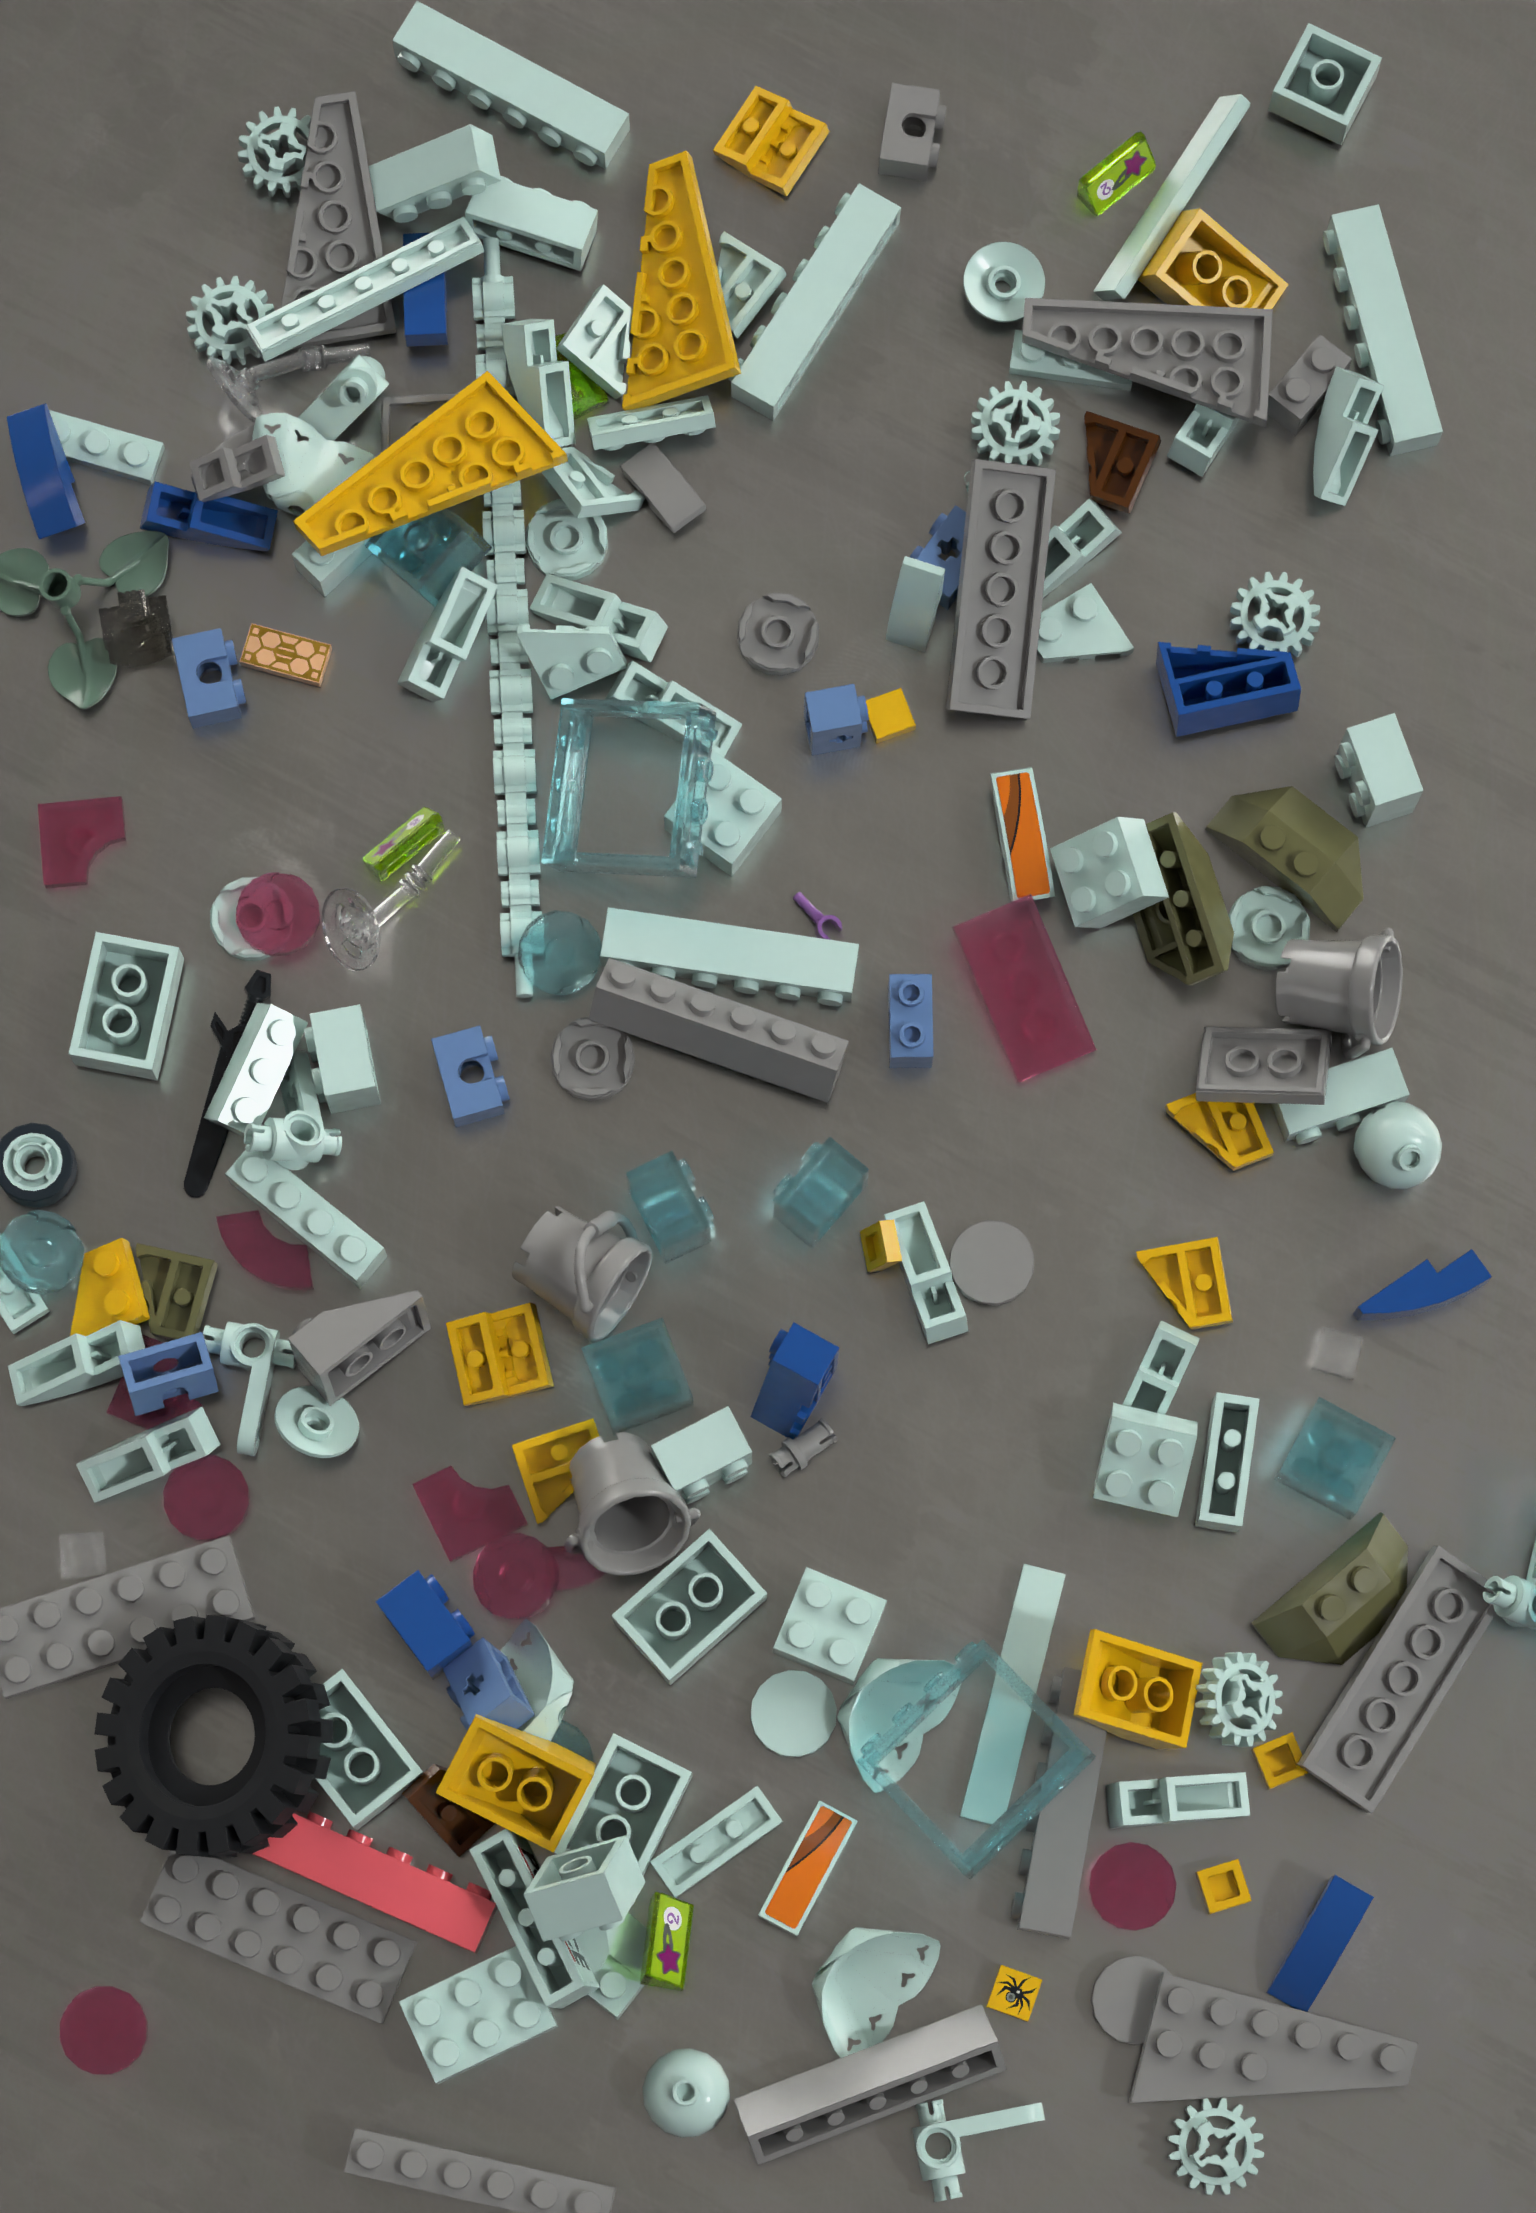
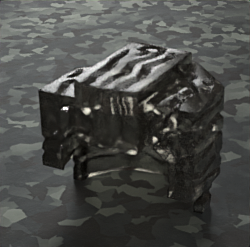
(137, 629)

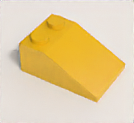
(1209, 268)
(1137, 1691)
(517, 1780)

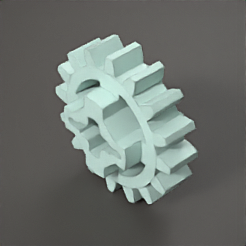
(266, 147)
(224, 304)
(1032, 428)
(1266, 601)
(1238, 1699)
(1203, 2129)

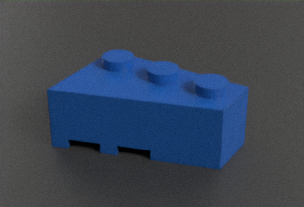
(1225, 688)
(795, 1380)

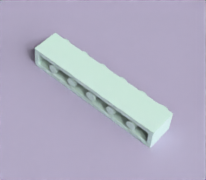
(510, 85)
(815, 301)
(1383, 329)
(732, 956)

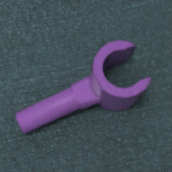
(816, 916)

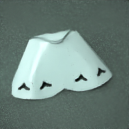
(309, 466)
(541, 1678)
(878, 1697)
(866, 1981)

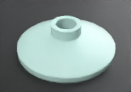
(1003, 263)
(314, 1425)

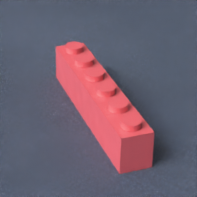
(384, 1880)

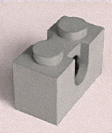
(911, 109)

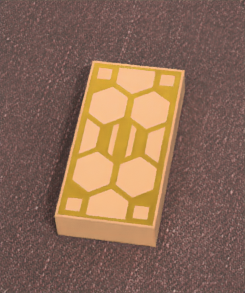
(285, 655)

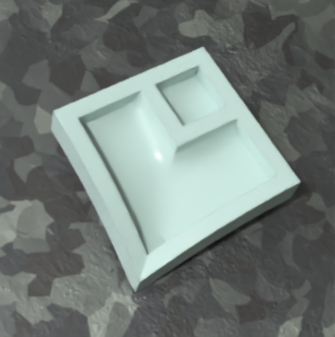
(616, 1963)

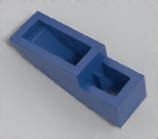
(425, 308)
(44, 471)
(215, 522)
(1425, 1289)
(1319, 1944)

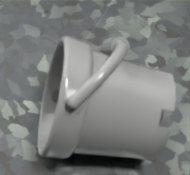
(1343, 988)
(585, 1268)
(625, 1508)

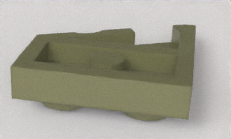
(175, 1290)

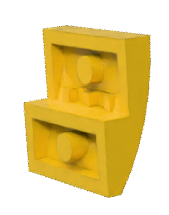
(771, 140)
(499, 1354)

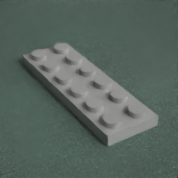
(1000, 589)
(110, 1614)
(1401, 1680)
(279, 1933)

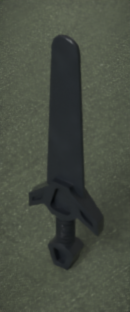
(211, 1136)

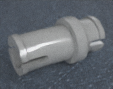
(802, 1448)

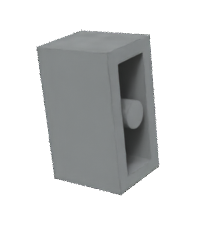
(1305, 385)

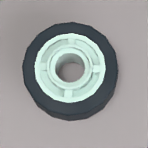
(51, 1182)

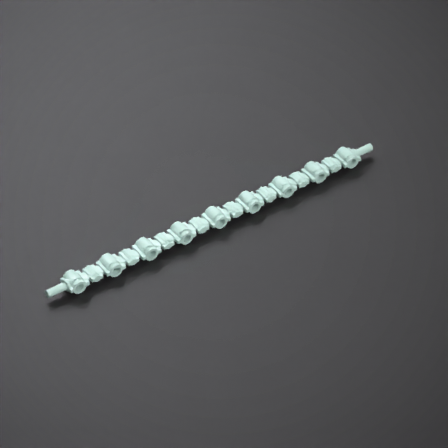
(510, 686)

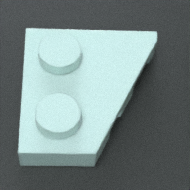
(746, 281)
(600, 340)
(589, 487)
(1080, 629)
(571, 656)

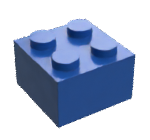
(425, 1623)

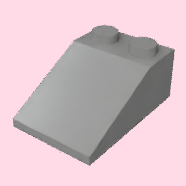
(356, 1340)

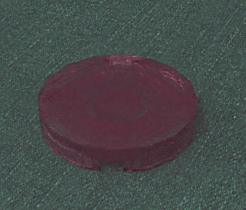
(278, 914)
(206, 1498)
(515, 1576)
(1132, 1886)
(103, 2030)

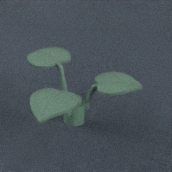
(81, 669)

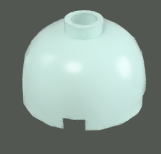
(1398, 1146)
(686, 2092)

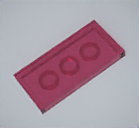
(1024, 988)

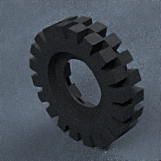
(285, 1751)

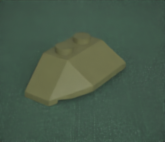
(1295, 849)
(1190, 929)
(1341, 1600)

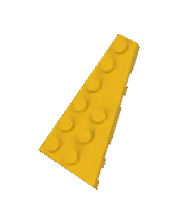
(678, 300)
(453, 455)

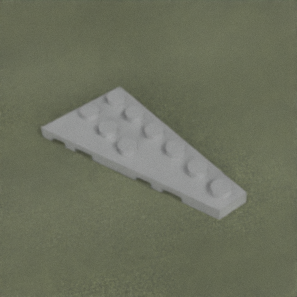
(336, 217)
(1184, 350)
(1237, 2045)

